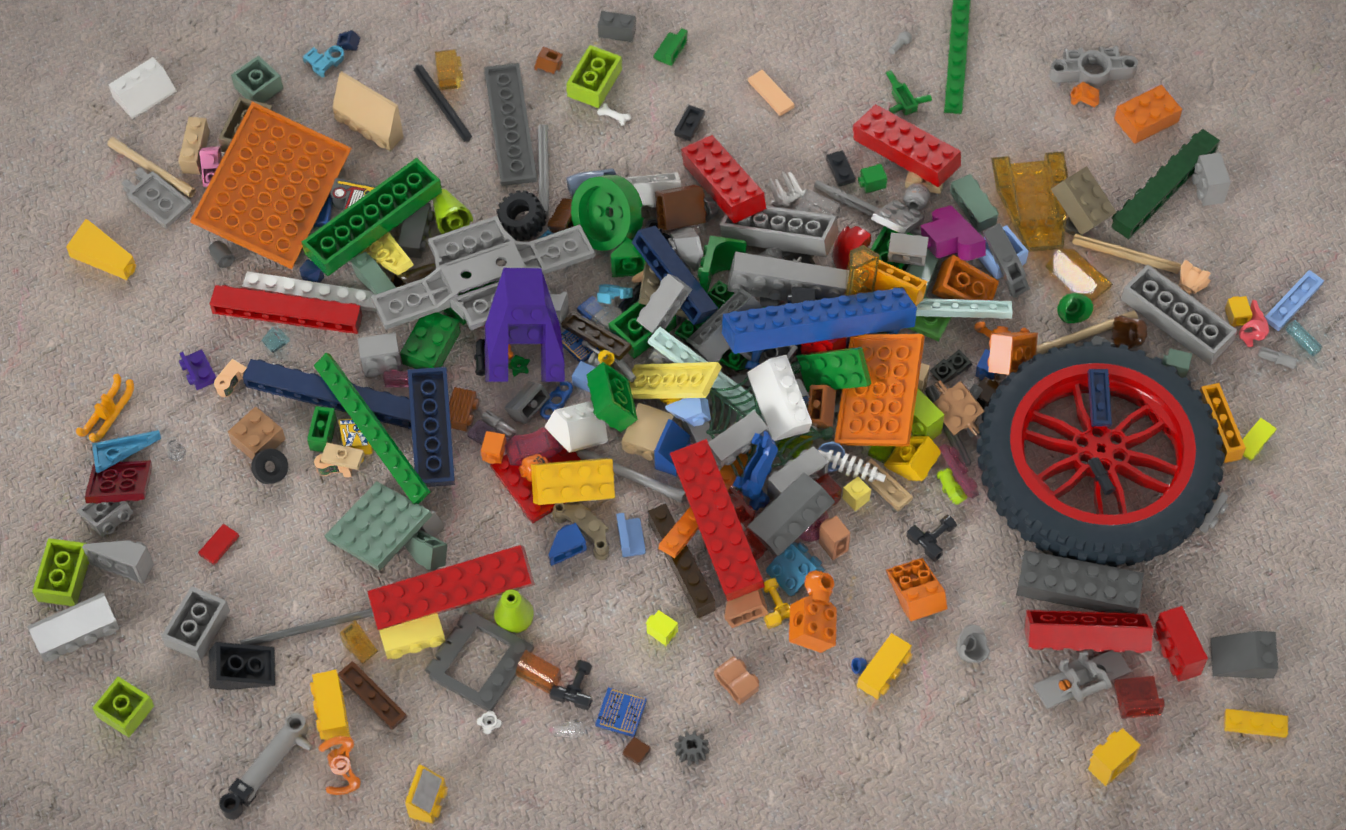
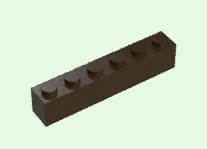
(683, 565)

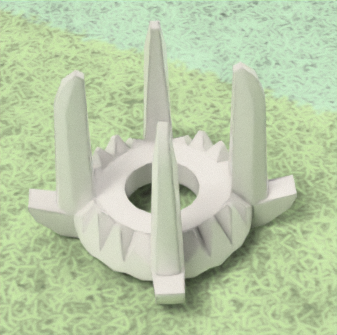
(786, 198)

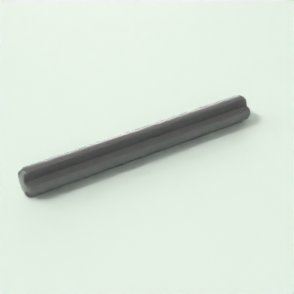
(955, 441)

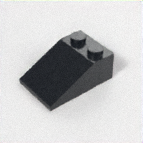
(241, 666)

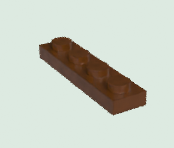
(372, 695)

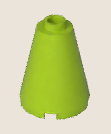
(450, 212)
(513, 612)

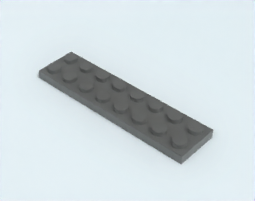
(510, 124)

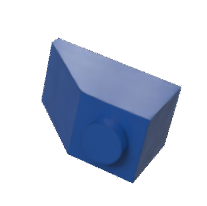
(567, 544)

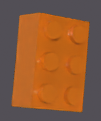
(1148, 114)

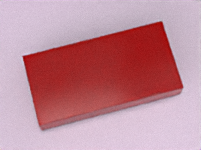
(218, 544)

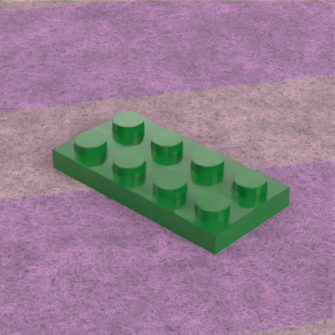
(835, 368)

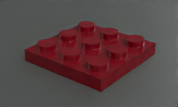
(119, 482)

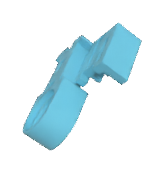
(323, 63)
(609, 291)

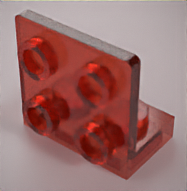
(1138, 697)

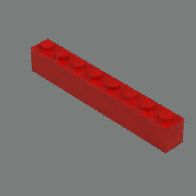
(286, 309)

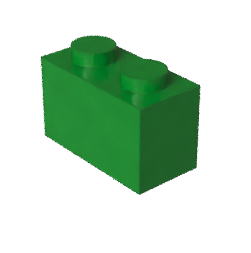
(321, 428)

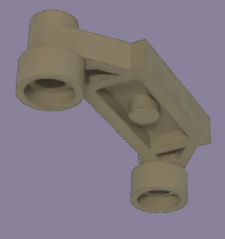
(587, 523)

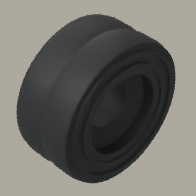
(258, 466)

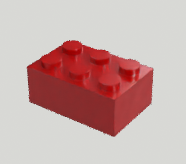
(1180, 644)

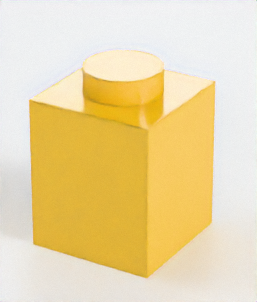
(1238, 311)

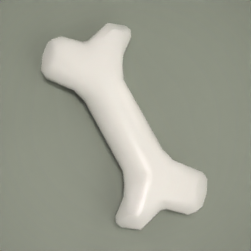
(622, 118)

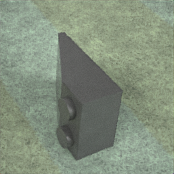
(1245, 655)

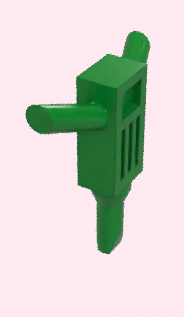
(903, 97)

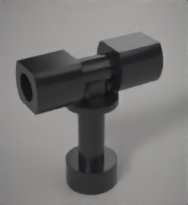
(928, 539)
(573, 692)

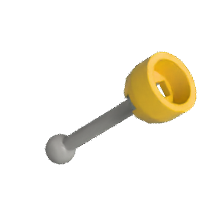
(602, 356)

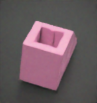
(210, 160)

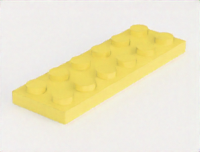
(673, 380)

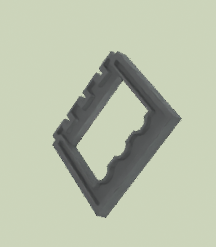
(500, 677)

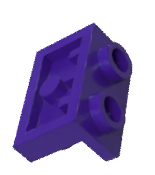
(198, 369)

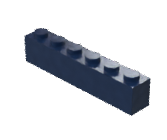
(665, 261)

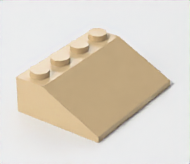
(367, 112)

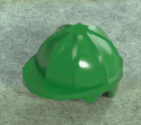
(1074, 308)

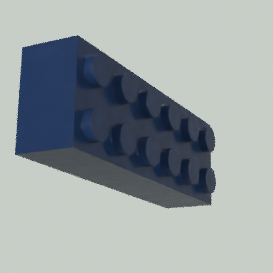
(431, 426)

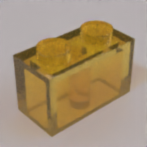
(447, 69)

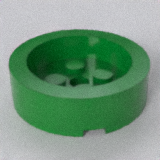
(591, 211)

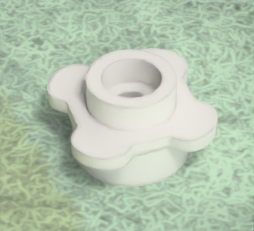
(489, 716)

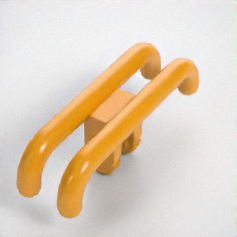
(107, 410)

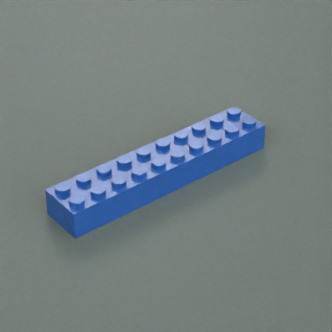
(818, 320)

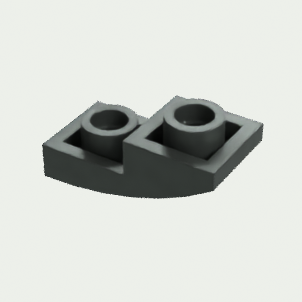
(951, 368)

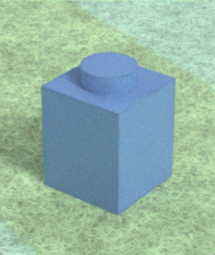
(579, 376)

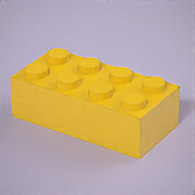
(572, 481)

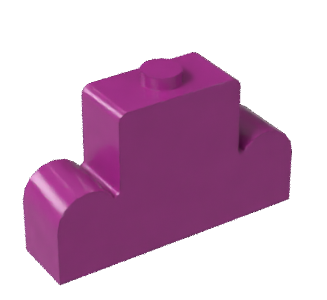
(952, 234)

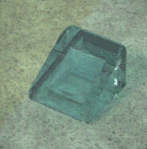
(275, 339)

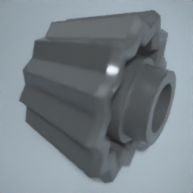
(711, 207)

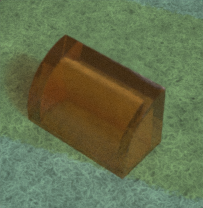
(538, 672)

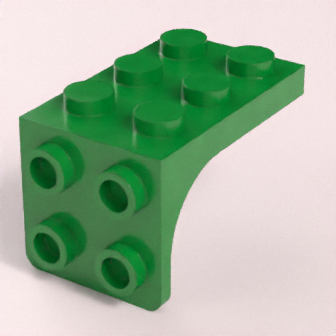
(718, 257)

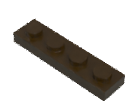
(596, 335)

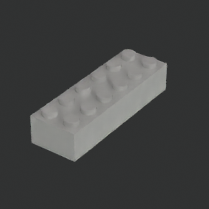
(785, 230)
(776, 277)
(1179, 314)

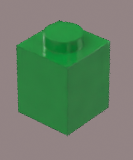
(872, 178)

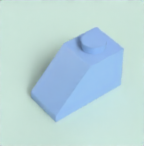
(691, 410)

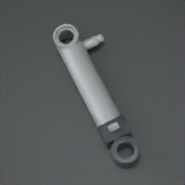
(244, 790)

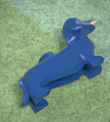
(757, 471)

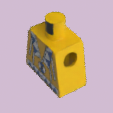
(353, 437)

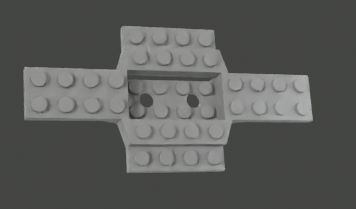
(476, 251)

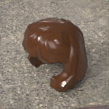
(1129, 332)

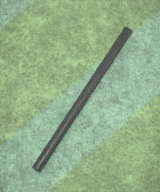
(308, 627)

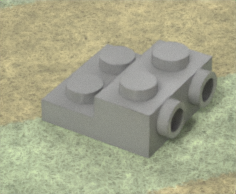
(105, 515)

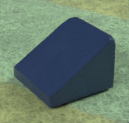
(348, 40)

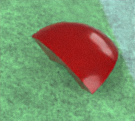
(846, 241)

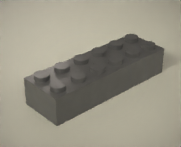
(1079, 583)

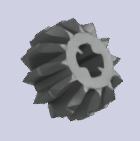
(691, 741)

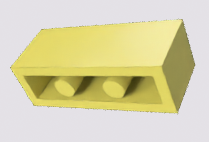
(412, 636)

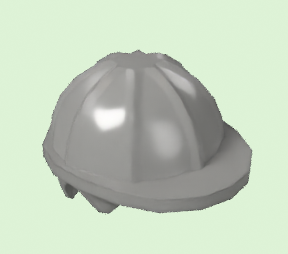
(972, 644)

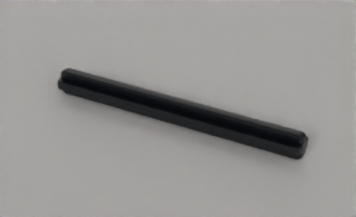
(442, 102)

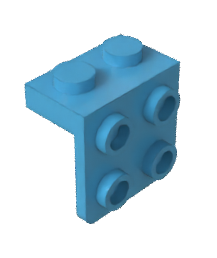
(792, 567)

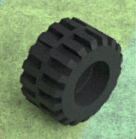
(518, 203)

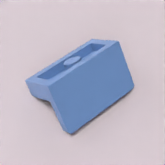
(630, 536)

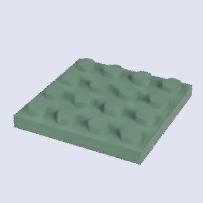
(378, 525)

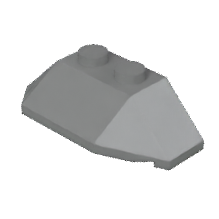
(687, 246)

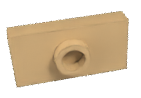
(342, 456)

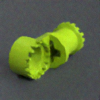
(951, 487)

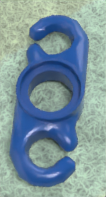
(564, 395)

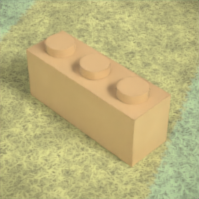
(194, 140)

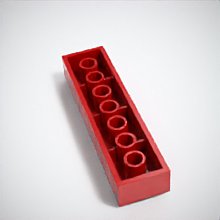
(717, 520)
(451, 587)

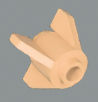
(1192, 278)

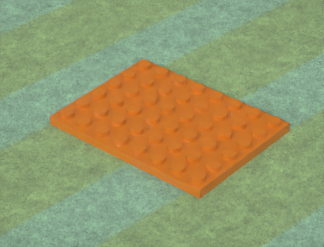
(271, 185)

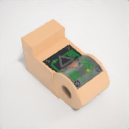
(229, 378)
(325, 469)

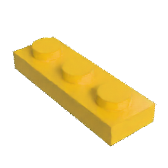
(1256, 723)

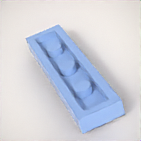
(1294, 300)

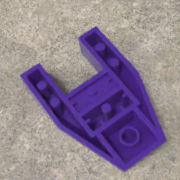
(523, 315)

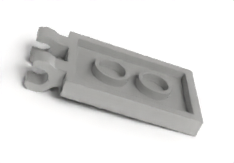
(156, 197)

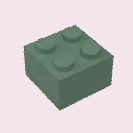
(257, 80)

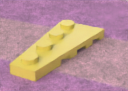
(389, 254)

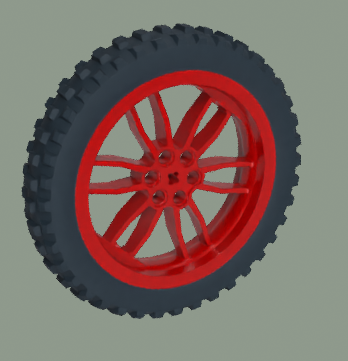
(1085, 535)

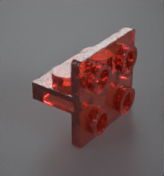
(744, 512)

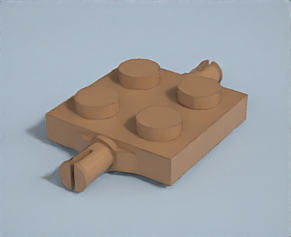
(958, 407)

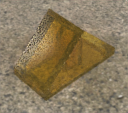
(357, 642)

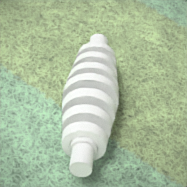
(852, 466)

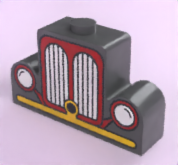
(347, 192)

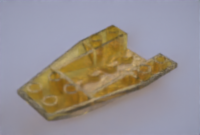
(1030, 201)

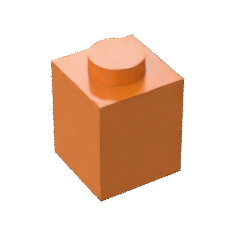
(493, 447)

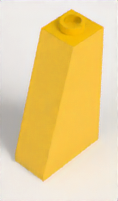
(100, 251)

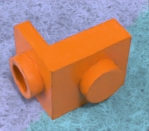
(1086, 94)

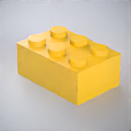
(329, 705)

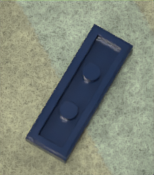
(1099, 397)

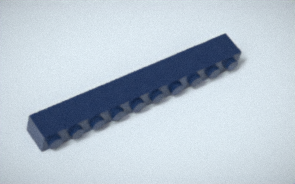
(313, 390)

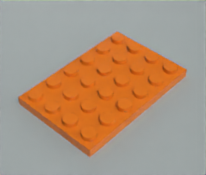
(885, 409)

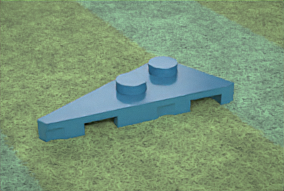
(115, 450)

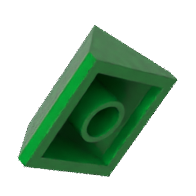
(626, 260)

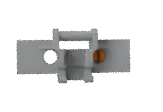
(1078, 673)

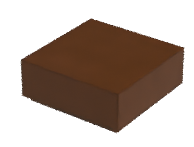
(636, 750)

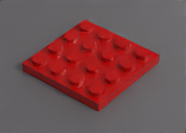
(522, 489)

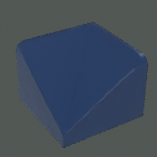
(311, 272)

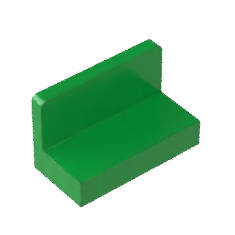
(671, 47)

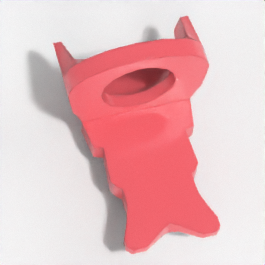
(1259, 326)

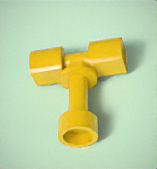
(781, 611)

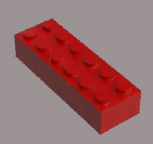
(907, 145)
(723, 179)
(1088, 631)

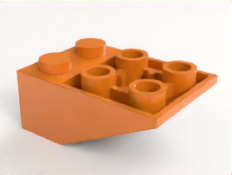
(917, 589)

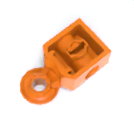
(814, 616)

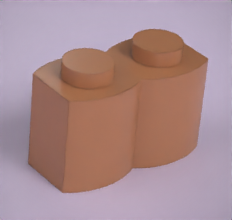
(737, 680)

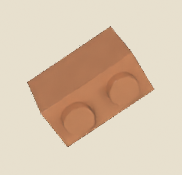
(834, 537)

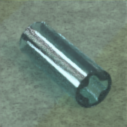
(1303, 338)

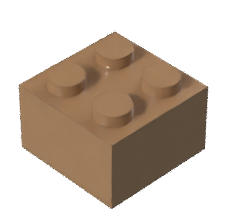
(256, 433)

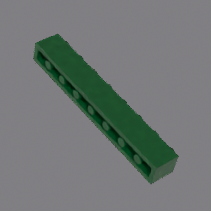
(1163, 185)

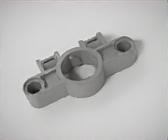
(1072, 66)

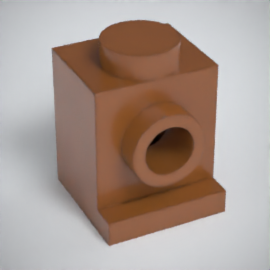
(549, 60)

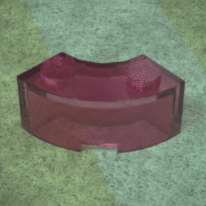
(538, 442)

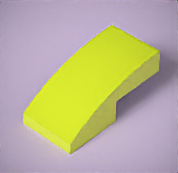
(1257, 437)

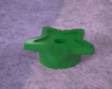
(518, 360)

